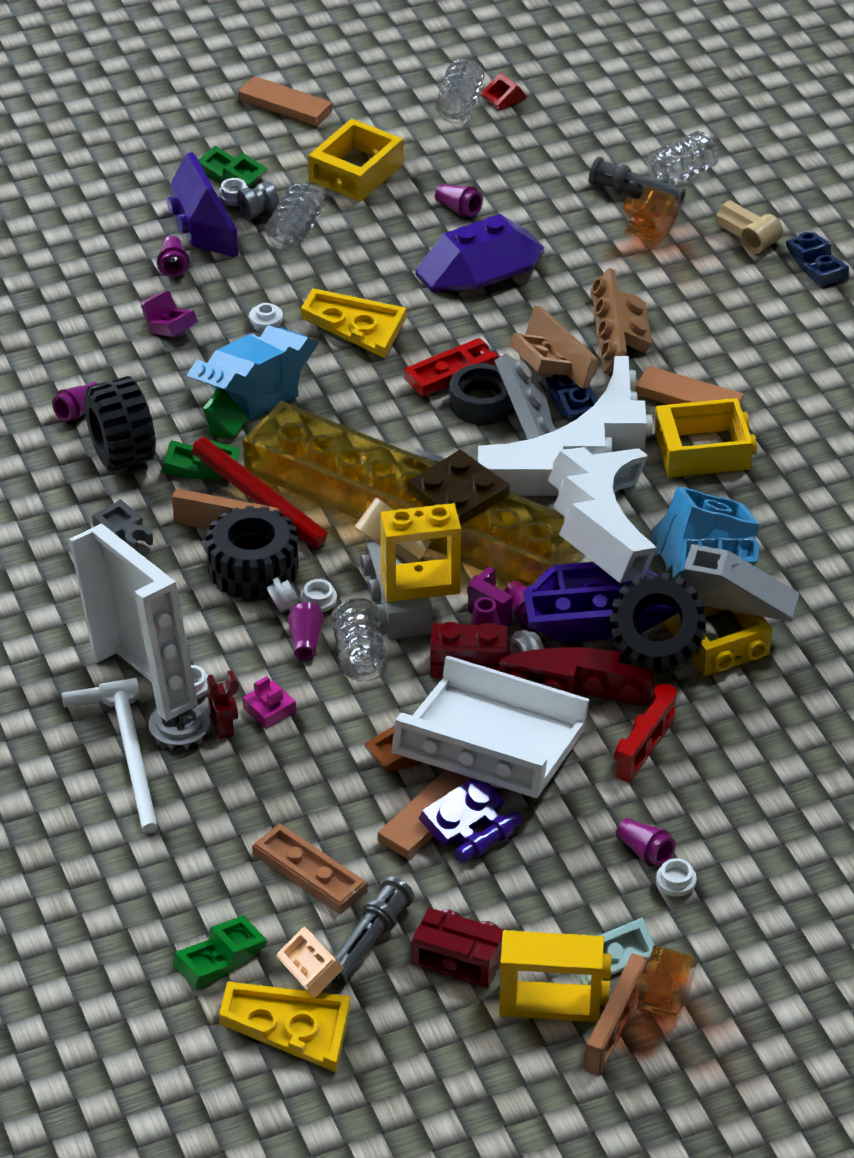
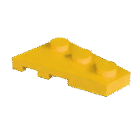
(355, 319)
(289, 1020)

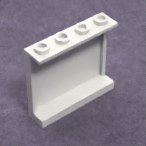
(134, 613)
(493, 727)

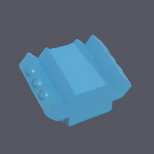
(258, 369)
(704, 522)

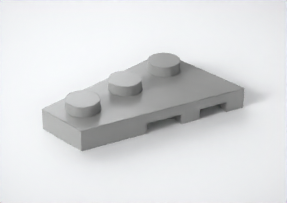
(527, 396)

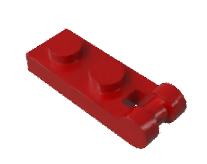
(438, 370)
(646, 733)

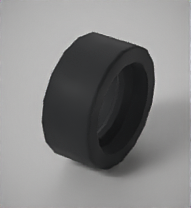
(479, 410)

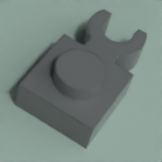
(124, 523)

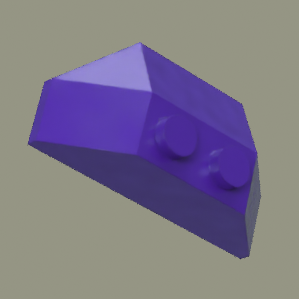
(200, 210)
(479, 255)
(576, 604)

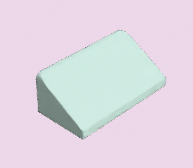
(622, 943)

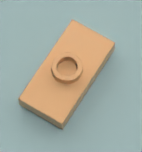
(309, 962)

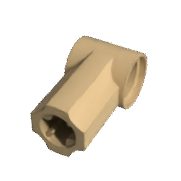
(755, 231)
(370, 526)

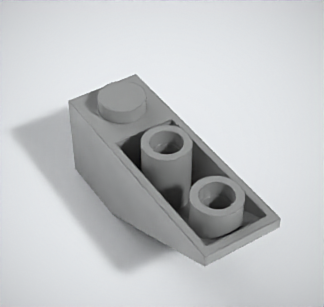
(736, 585)
(400, 618)

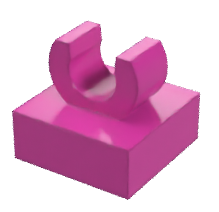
(268, 703)

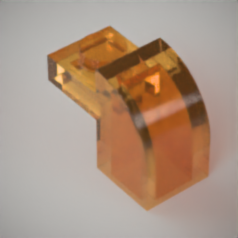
(651, 215)
(666, 983)

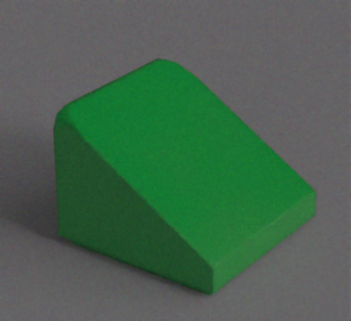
(224, 415)

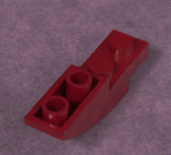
(584, 672)

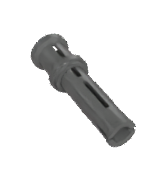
(622, 176)
(378, 917)

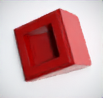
(503, 92)

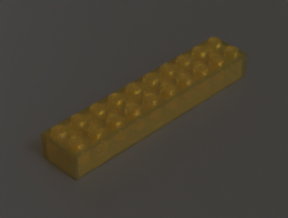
(353, 469)

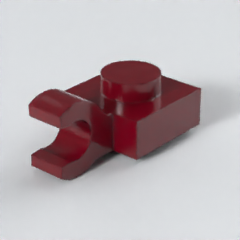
(222, 704)

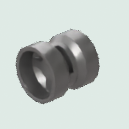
(257, 200)

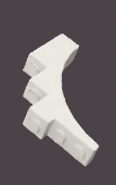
(611, 424)
(591, 511)

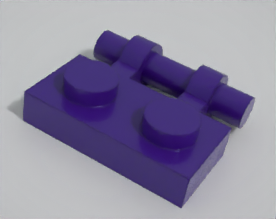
(462, 810)

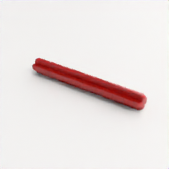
(257, 490)

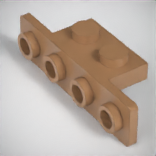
(619, 320)
(554, 350)

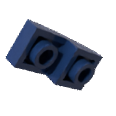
(815, 259)
(568, 396)

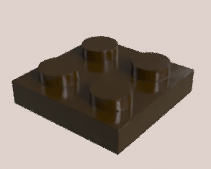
(459, 481)

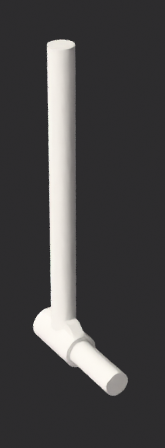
(121, 695)

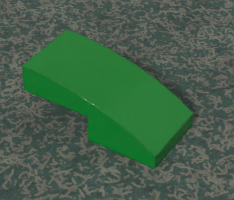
(222, 166)
(183, 463)
(224, 951)

